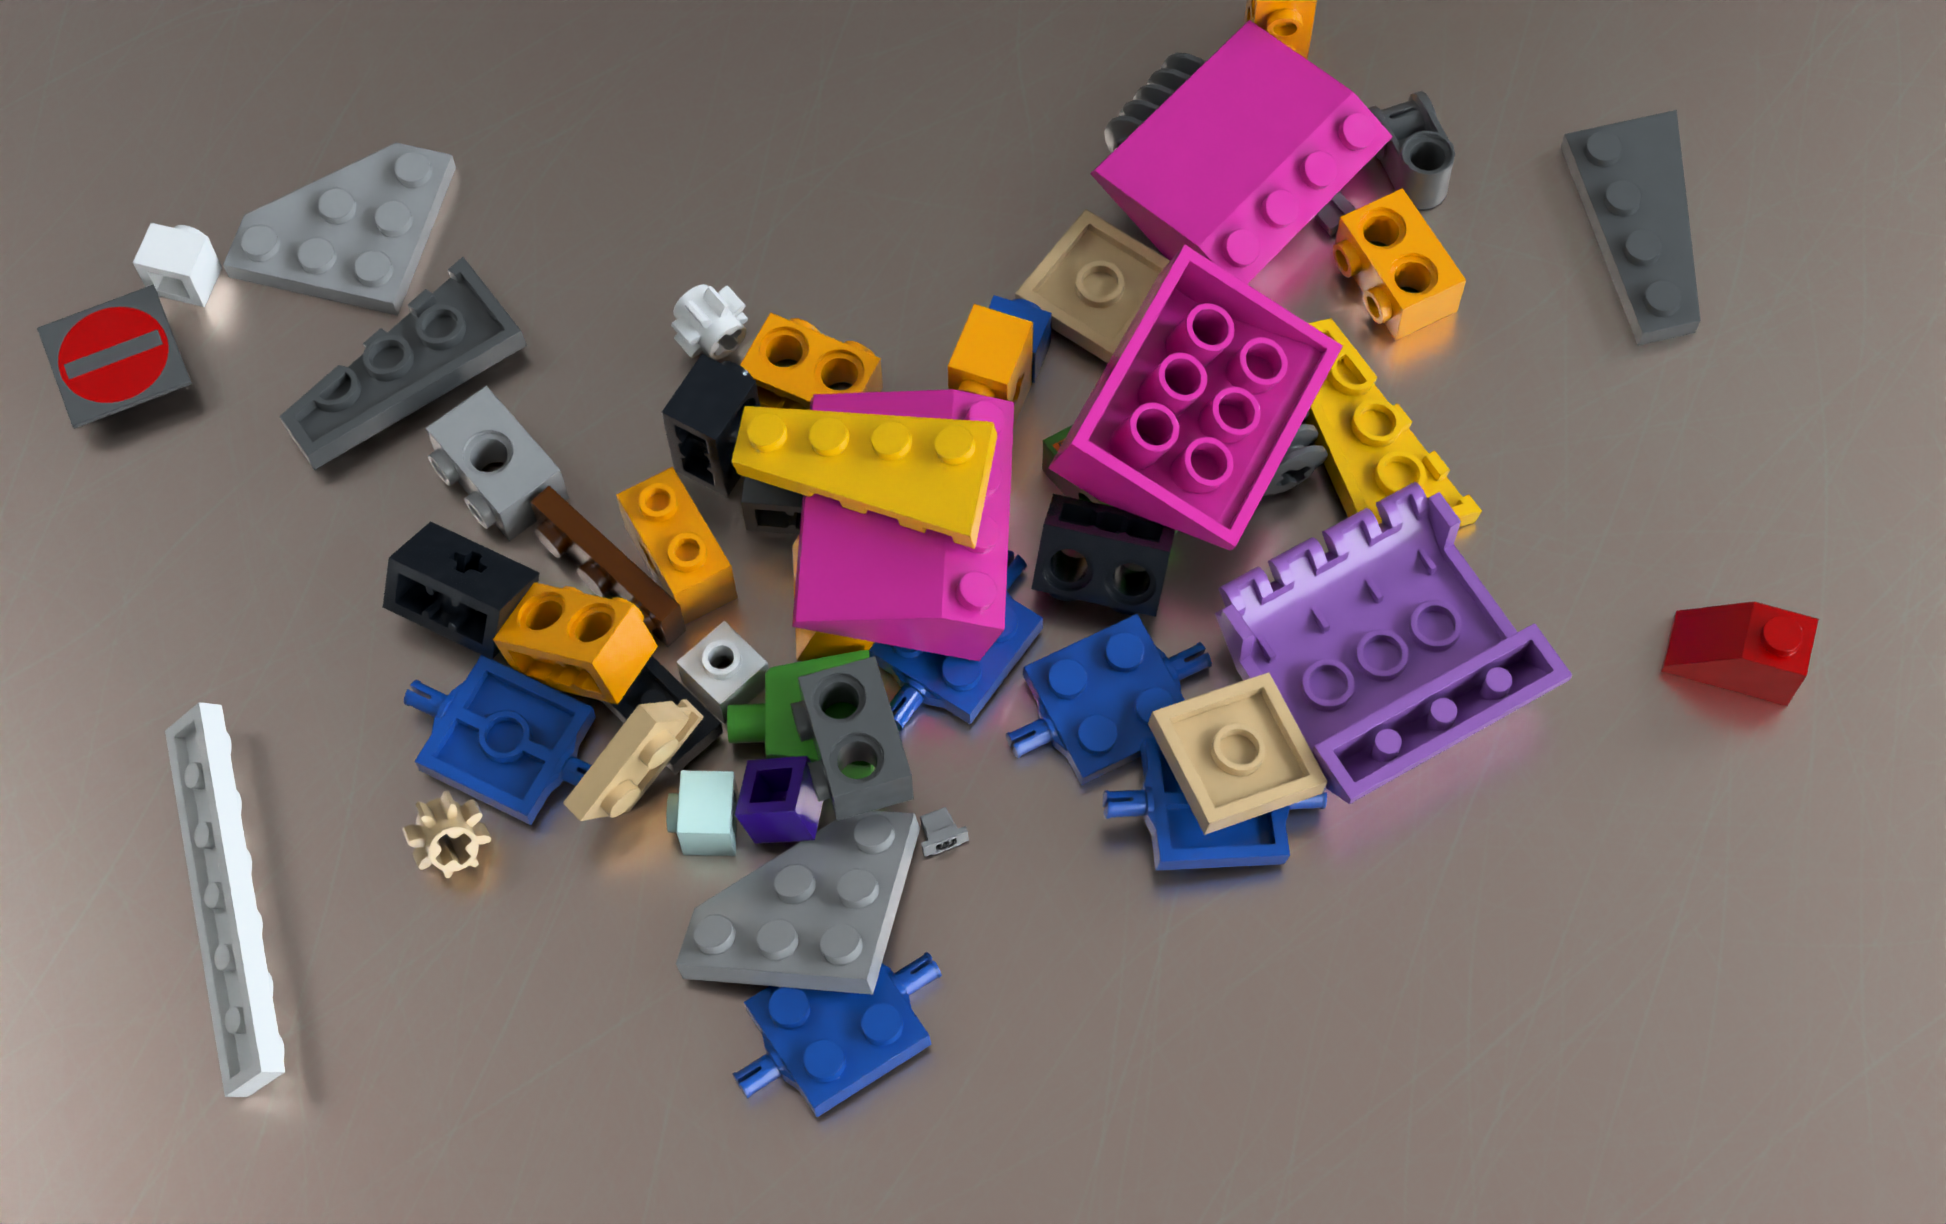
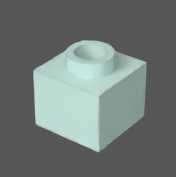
(704, 813)

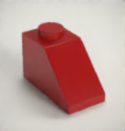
(1742, 649)

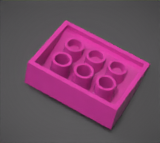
(1241, 154)
(1197, 403)
(902, 585)

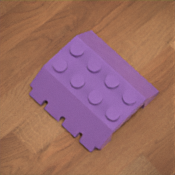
(1384, 642)

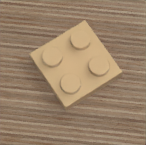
(1093, 283)
(1237, 753)

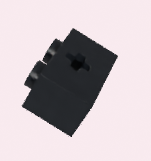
(455, 587)

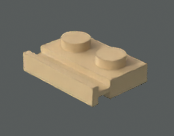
(633, 759)

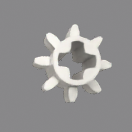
(709, 321)

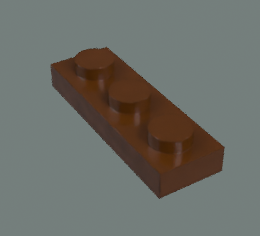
(604, 565)

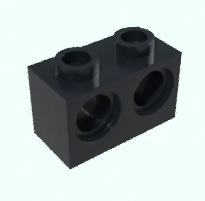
(705, 422)
(1106, 541)

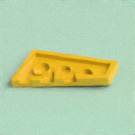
(1371, 439)
(898, 466)

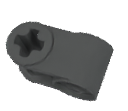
(1418, 153)

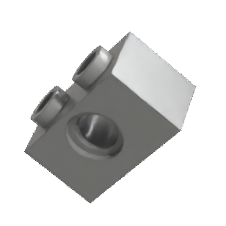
(485, 433)

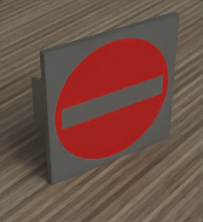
(114, 356)

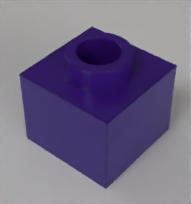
(778, 801)

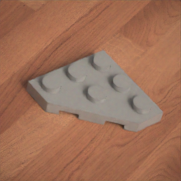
(348, 233)
(809, 914)

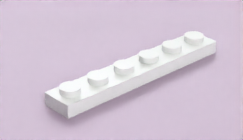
(224, 902)

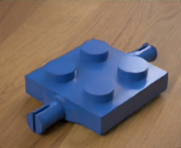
(956, 682)
(1101, 695)
(503, 737)
(1177, 834)
(837, 1040)

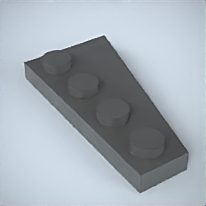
(1640, 217)
(422, 357)

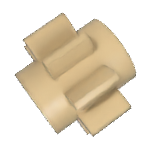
(447, 834)

